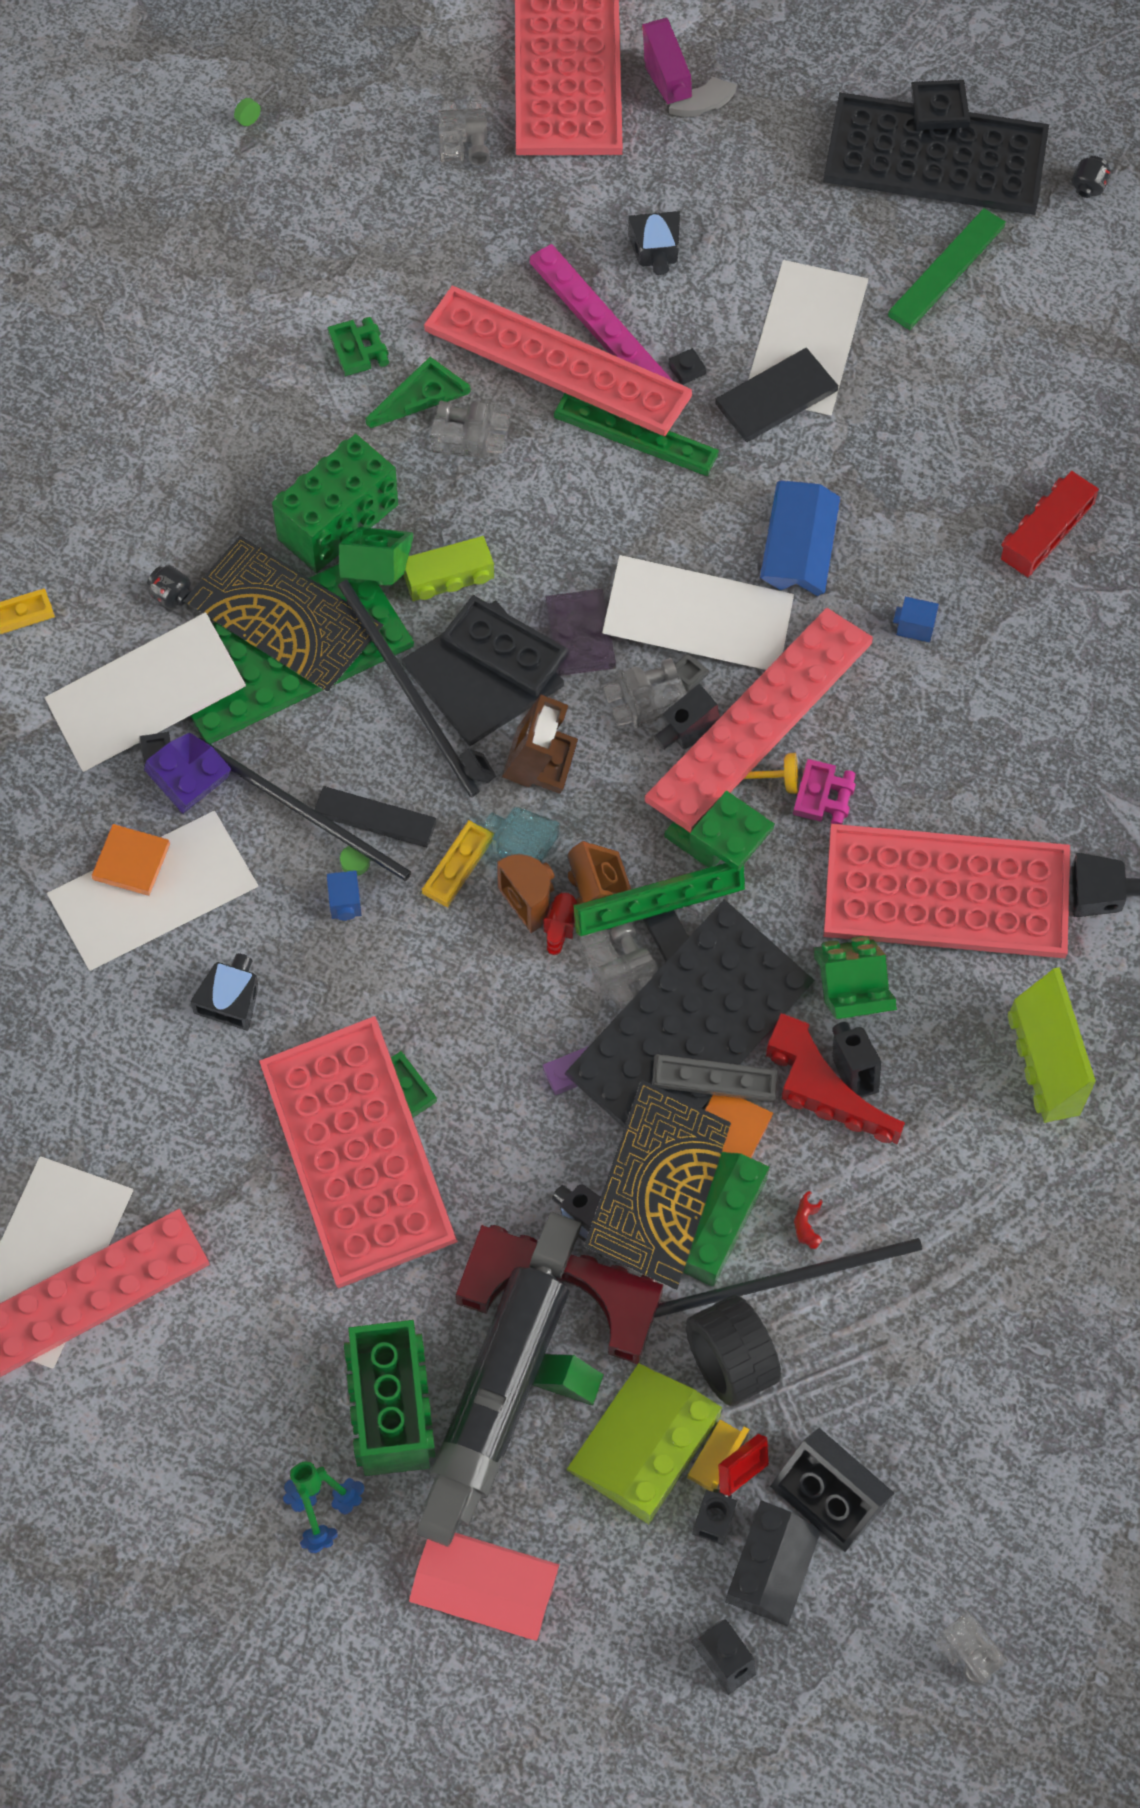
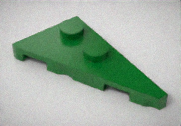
(419, 392)

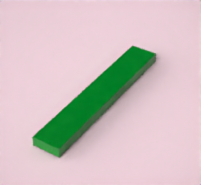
(946, 269)
(670, 448)
(657, 898)

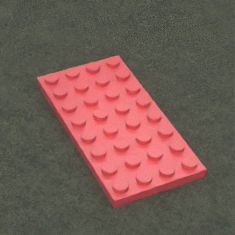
(568, 77)
(948, 891)
(357, 1152)

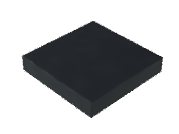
(940, 104)

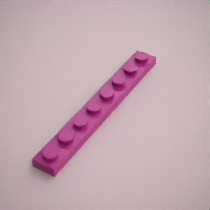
(591, 309)

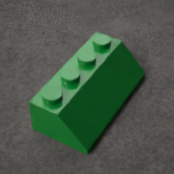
(726, 1210)

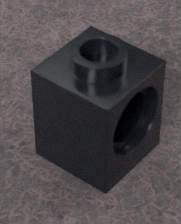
(714, 1530)

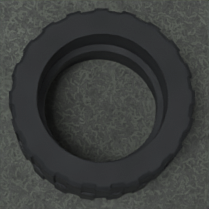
(733, 1350)

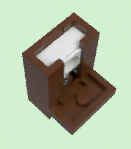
(539, 751)

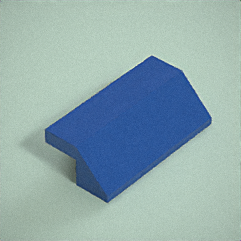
(800, 536)

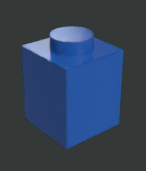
(916, 619)
(344, 895)

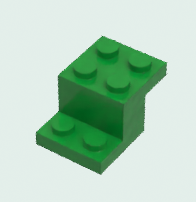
(726, 833)
(854, 977)

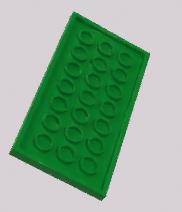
(275, 686)

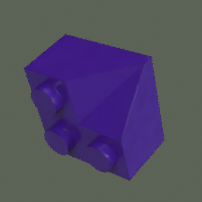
(187, 770)

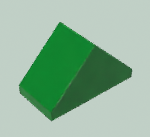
(569, 1377)

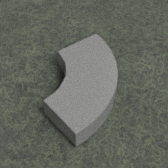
(705, 98)

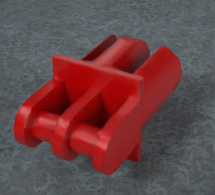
(559, 922)

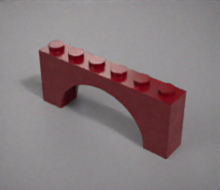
(623, 1297)

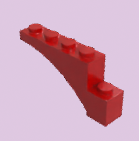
(819, 1089)

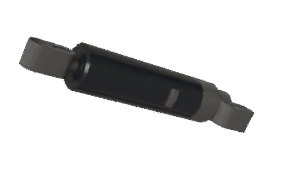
(499, 1384)

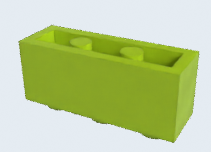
(448, 568)

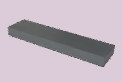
(714, 1078)

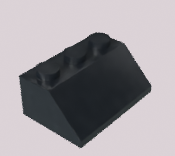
(831, 1489)
(773, 1564)

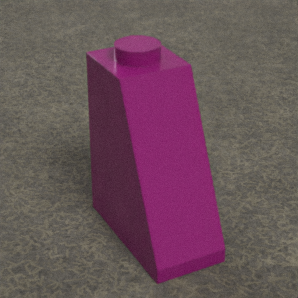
(665, 61)

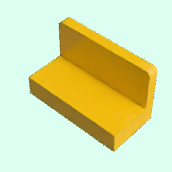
(719, 1446)

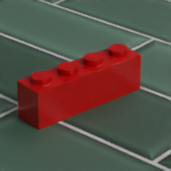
(1049, 523)

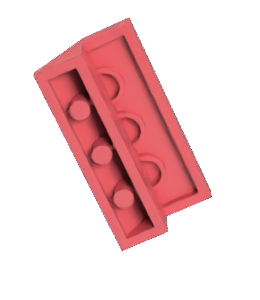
(485, 1584)

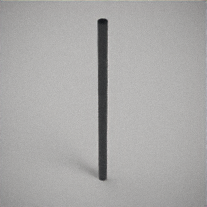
(408, 688)
(315, 817)
(788, 1277)

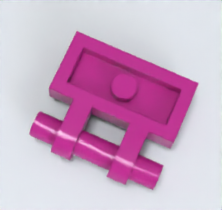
(815, 789)

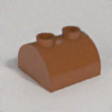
(596, 872)
(526, 887)

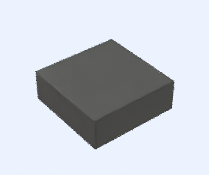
(690, 671)

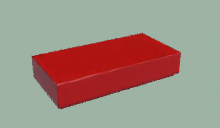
(743, 1464)

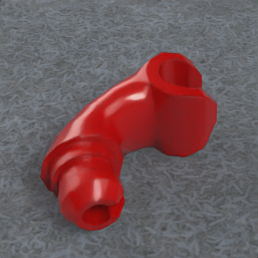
(804, 1230)

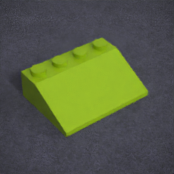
(1052, 1048)
(645, 1441)

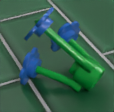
(302, 1494)

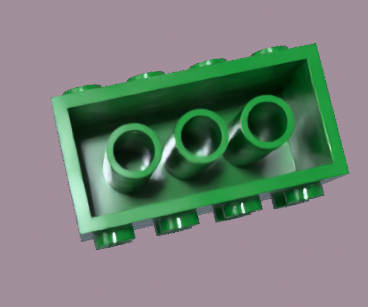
(334, 499)
(389, 1398)

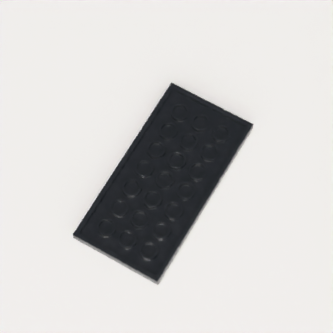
(986, 165)
(703, 1004)

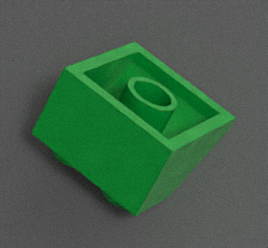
(374, 555)

